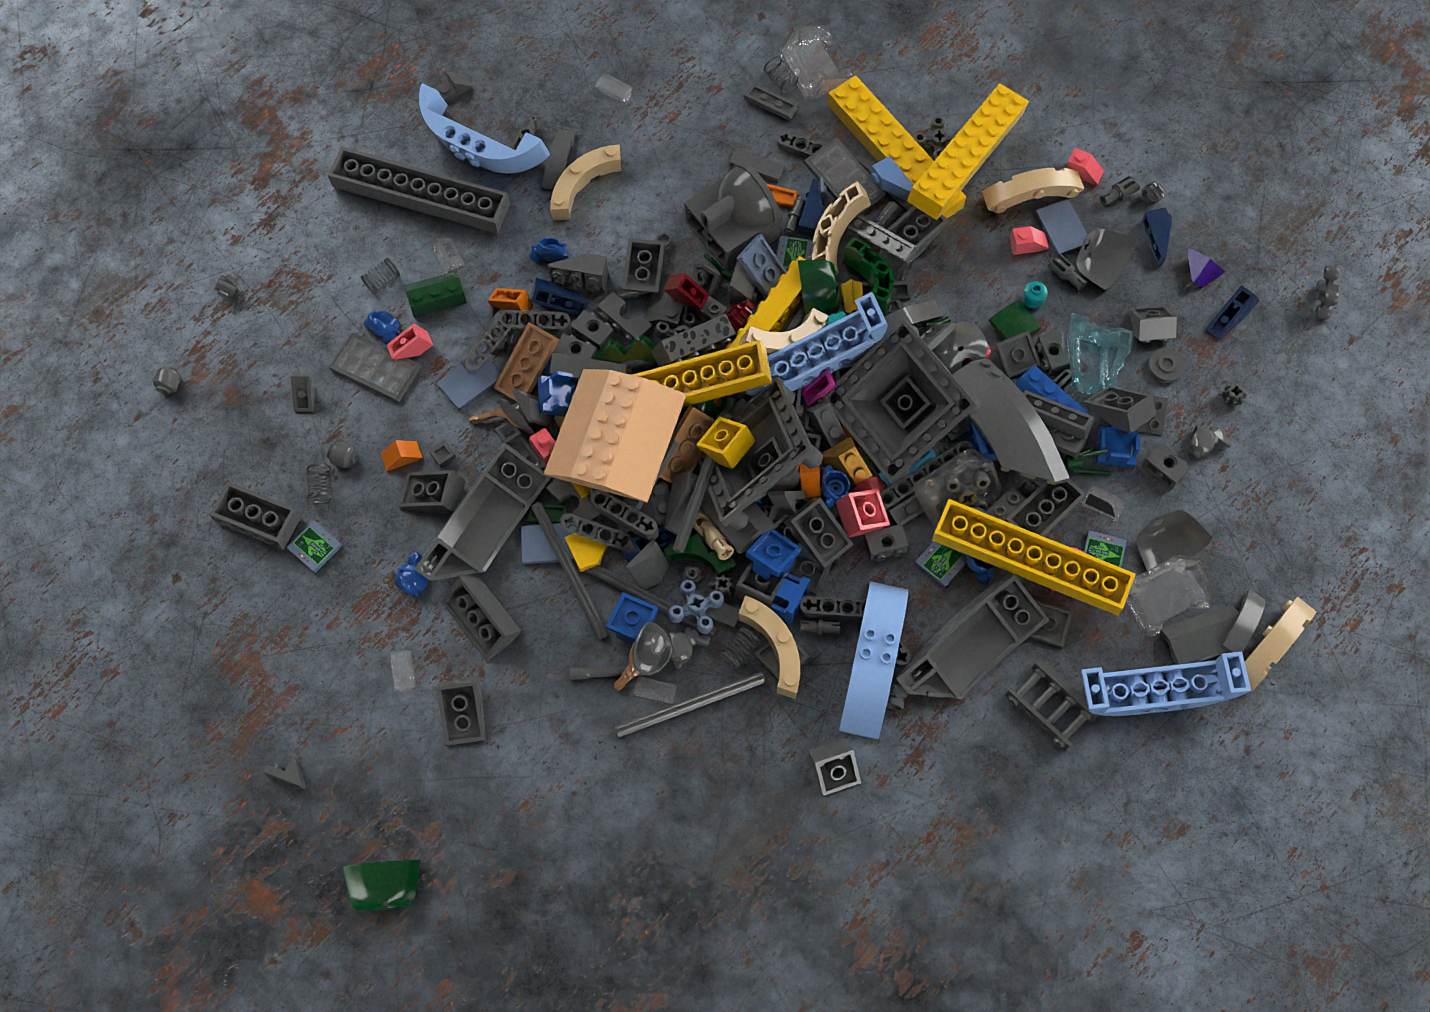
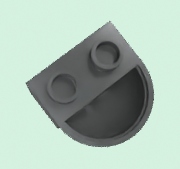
(733, 213)

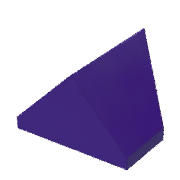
(1202, 268)

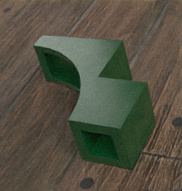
(638, 349)
(697, 551)

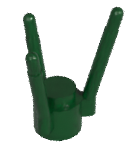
(1074, 463)

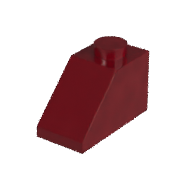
(686, 291)

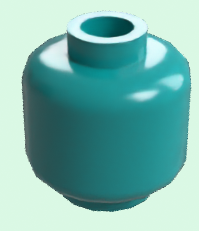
(1034, 294)

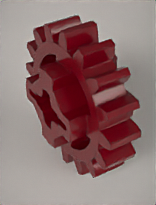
(740, 313)

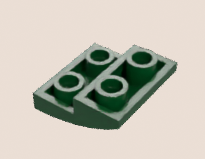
(1014, 320)

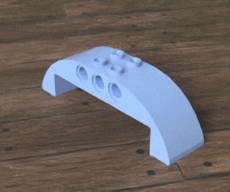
(474, 146)
(828, 347)
(874, 660)
(1165, 686)

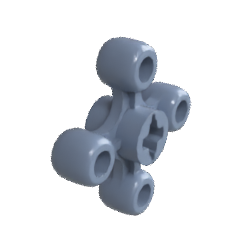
(696, 606)

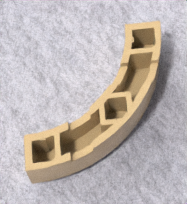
(578, 175)
(1032, 185)
(835, 220)
(775, 341)
(781, 640)
(1278, 640)

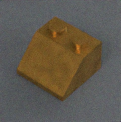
(847, 459)

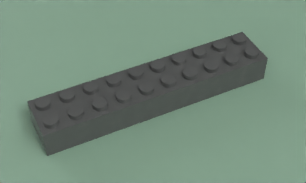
(419, 190)

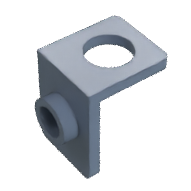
(822, 190)

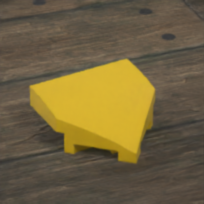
(585, 551)

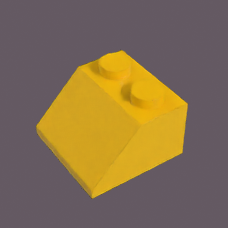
(726, 442)

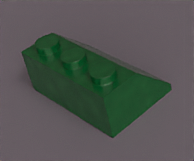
(435, 294)

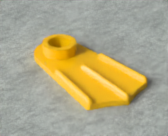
(850, 292)

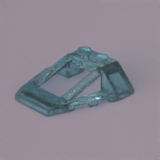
(1100, 336)

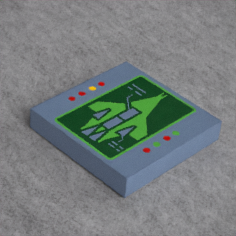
(791, 248)
(314, 546)
(1105, 547)
(941, 563)

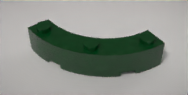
(873, 268)

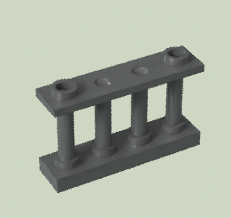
(1056, 685)

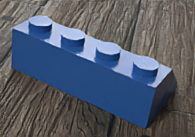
(1040, 384)

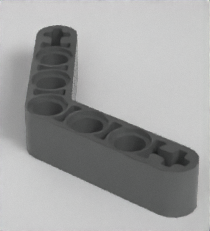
(915, 314)
(503, 328)
(624, 515)
(838, 614)

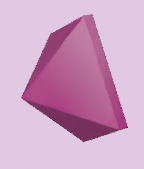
(818, 387)

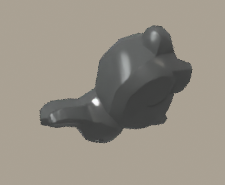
(1204, 440)
(683, 644)

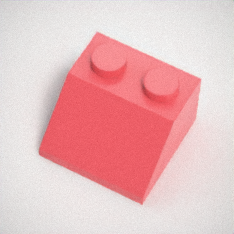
(862, 512)

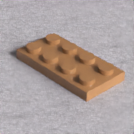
(526, 361)
(687, 433)

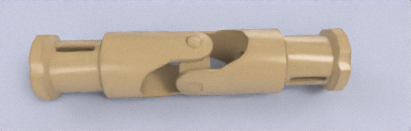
(712, 536)

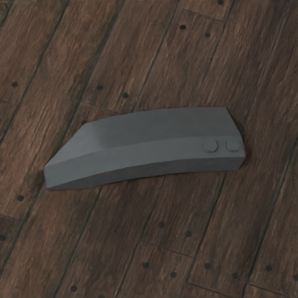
(1011, 424)
(484, 517)
(974, 641)

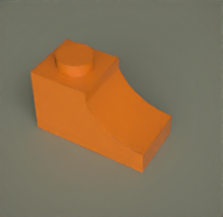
(511, 300)

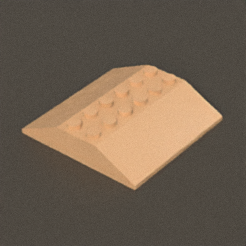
(615, 433)

